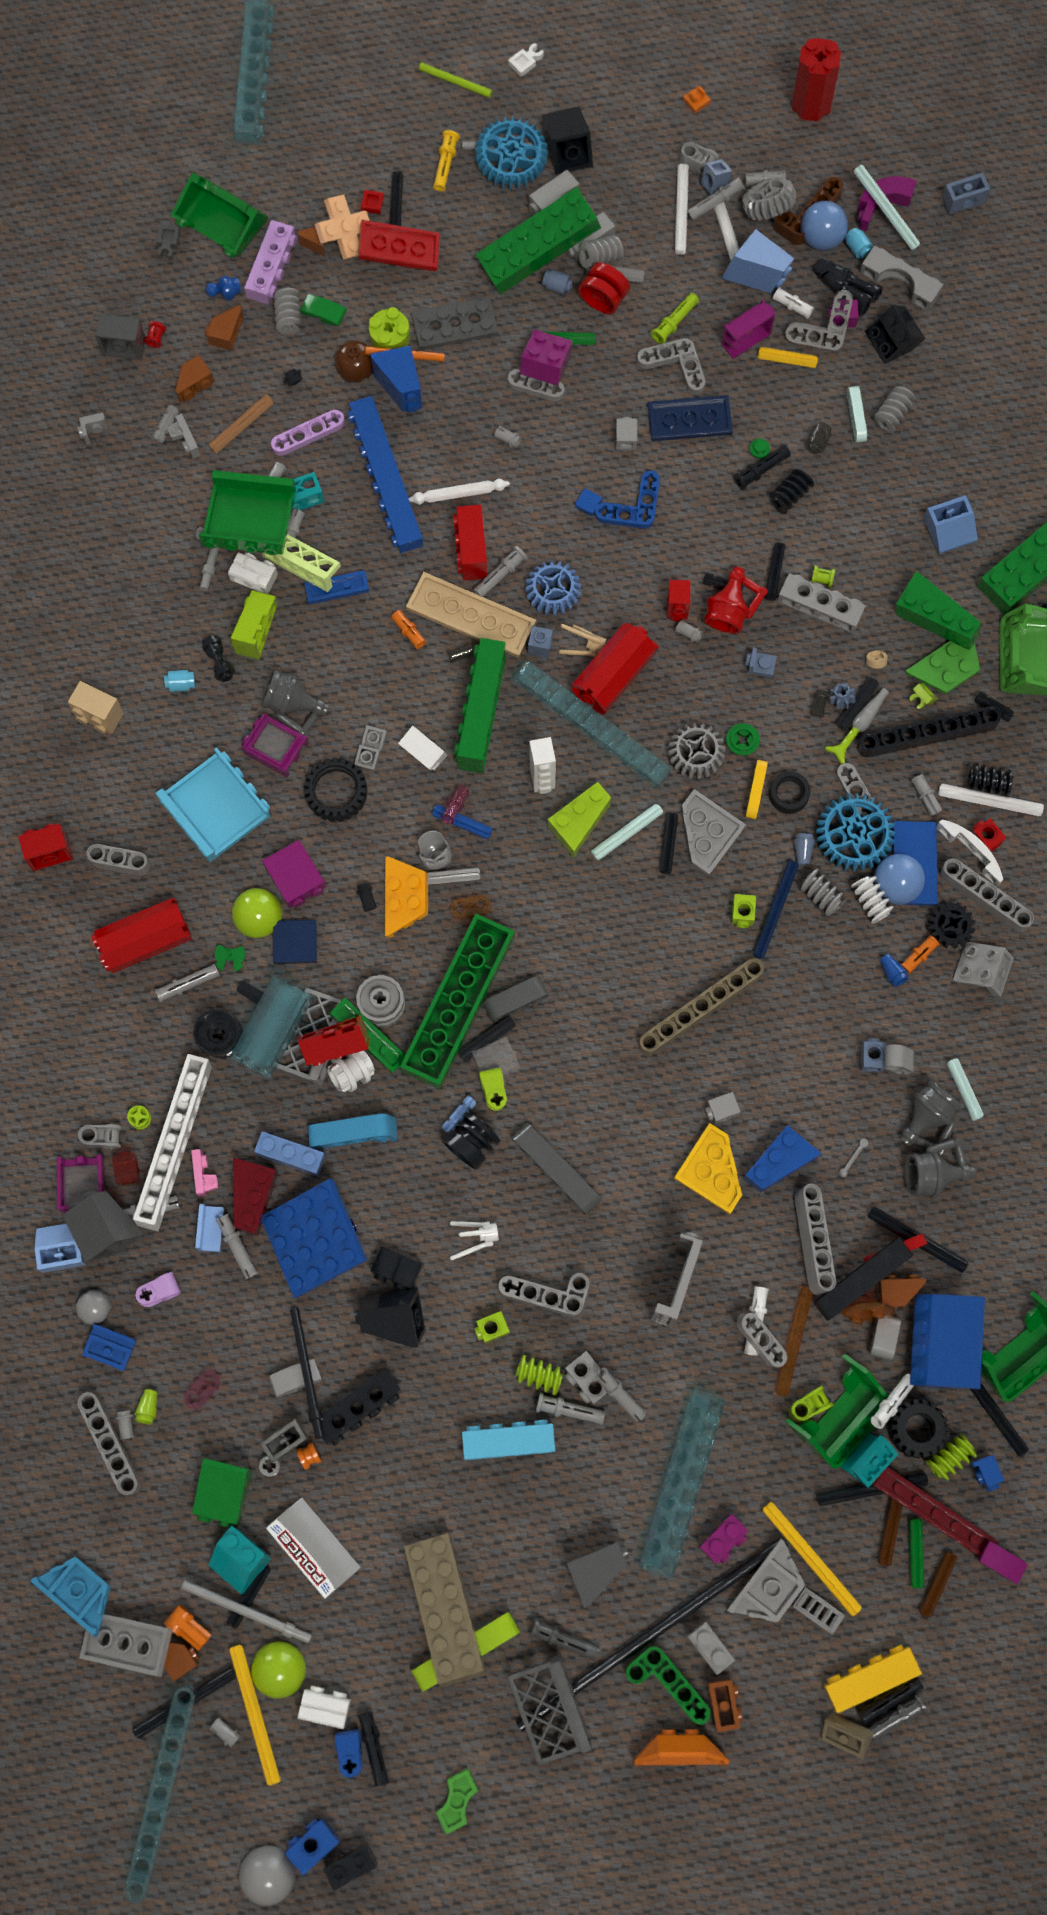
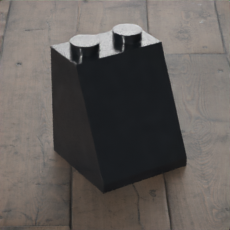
(567, 140)
(393, 1316)

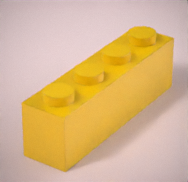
(871, 1679)

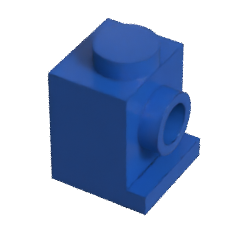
(987, 1472)

